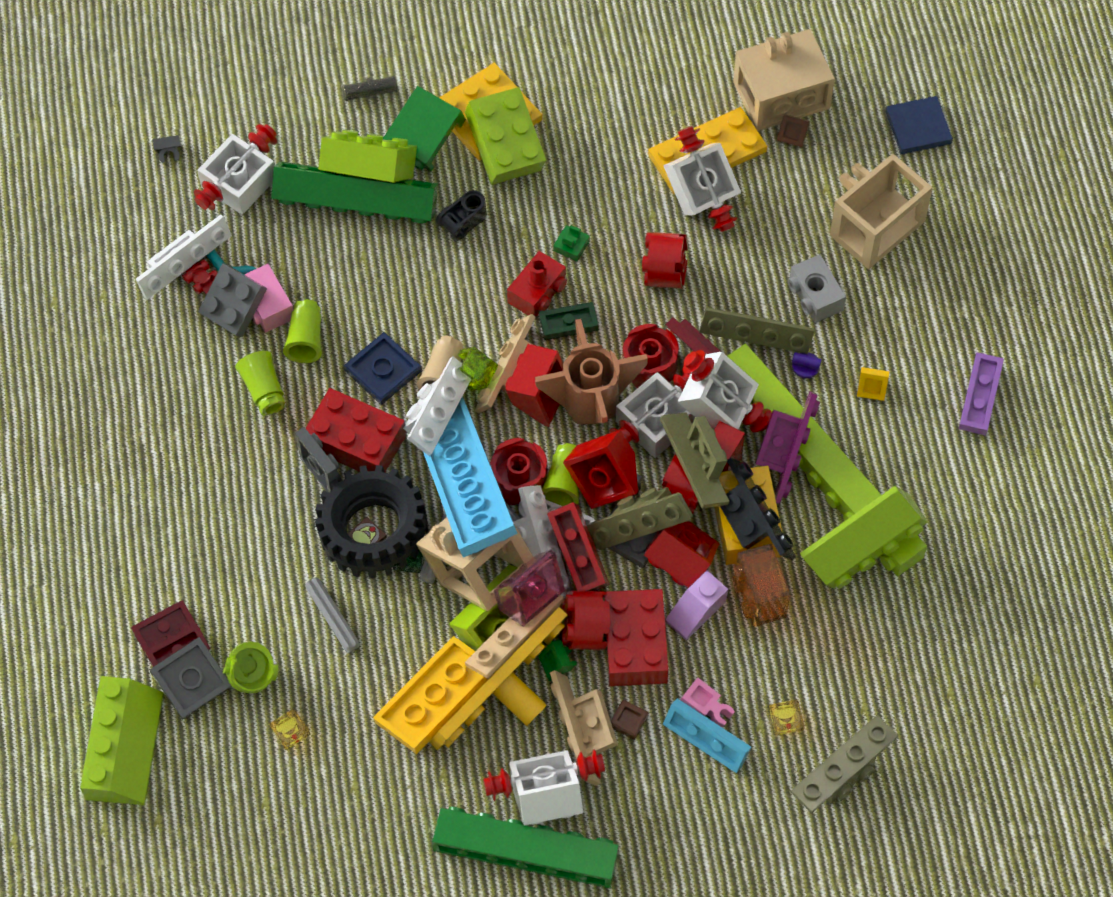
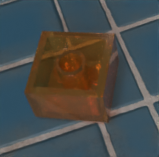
(761, 585)

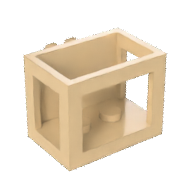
(784, 77)
(873, 214)
(441, 545)

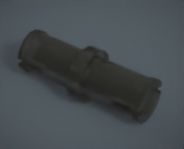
(369, 88)

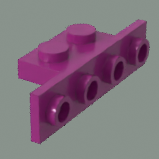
(782, 443)

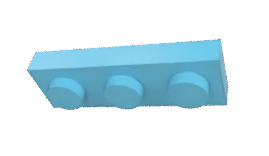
(706, 735)

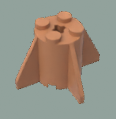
(590, 380)

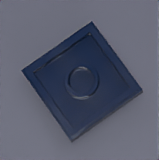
(918, 125)
(382, 368)

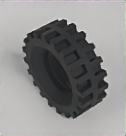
(363, 491)

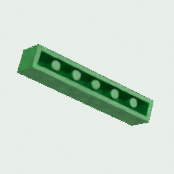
(343, 192)
(525, 847)

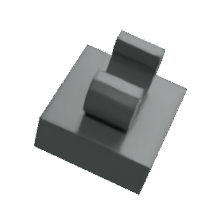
(167, 144)

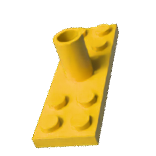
(505, 686)

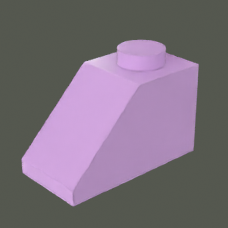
(697, 605)

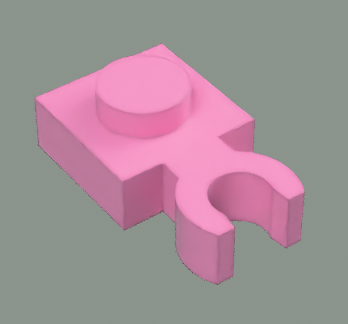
(704, 700)

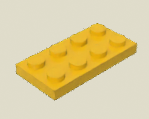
(732, 130)
(431, 696)

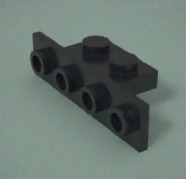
(750, 514)

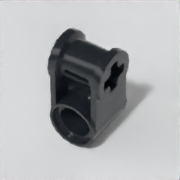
(459, 218)

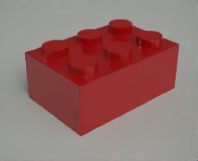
(356, 431)
(636, 638)

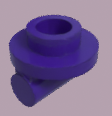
(806, 365)

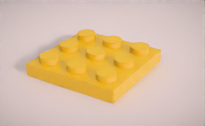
(484, 83)

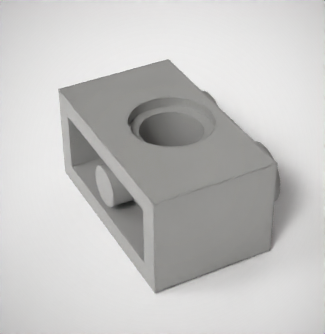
(816, 274)

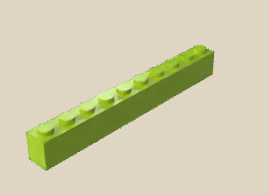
(824, 461)

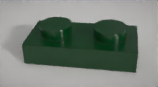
(562, 321)

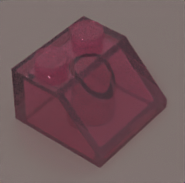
(530, 588)

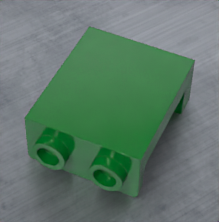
(426, 124)

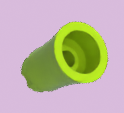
(303, 337)
(262, 381)
(559, 484)

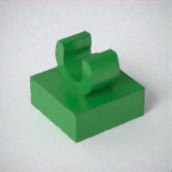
(571, 242)
(556, 658)

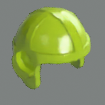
(250, 667)

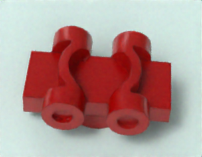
(200, 277)

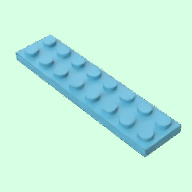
(469, 486)

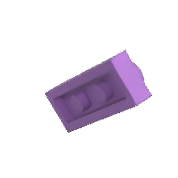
(981, 393)

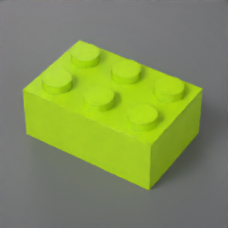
(505, 136)
(367, 156)

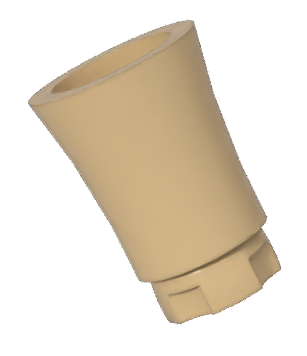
(440, 355)

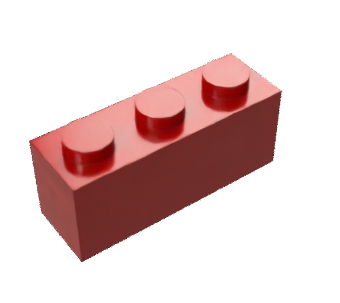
(578, 548)

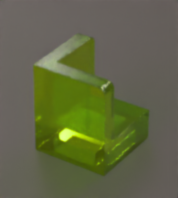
(477, 367)

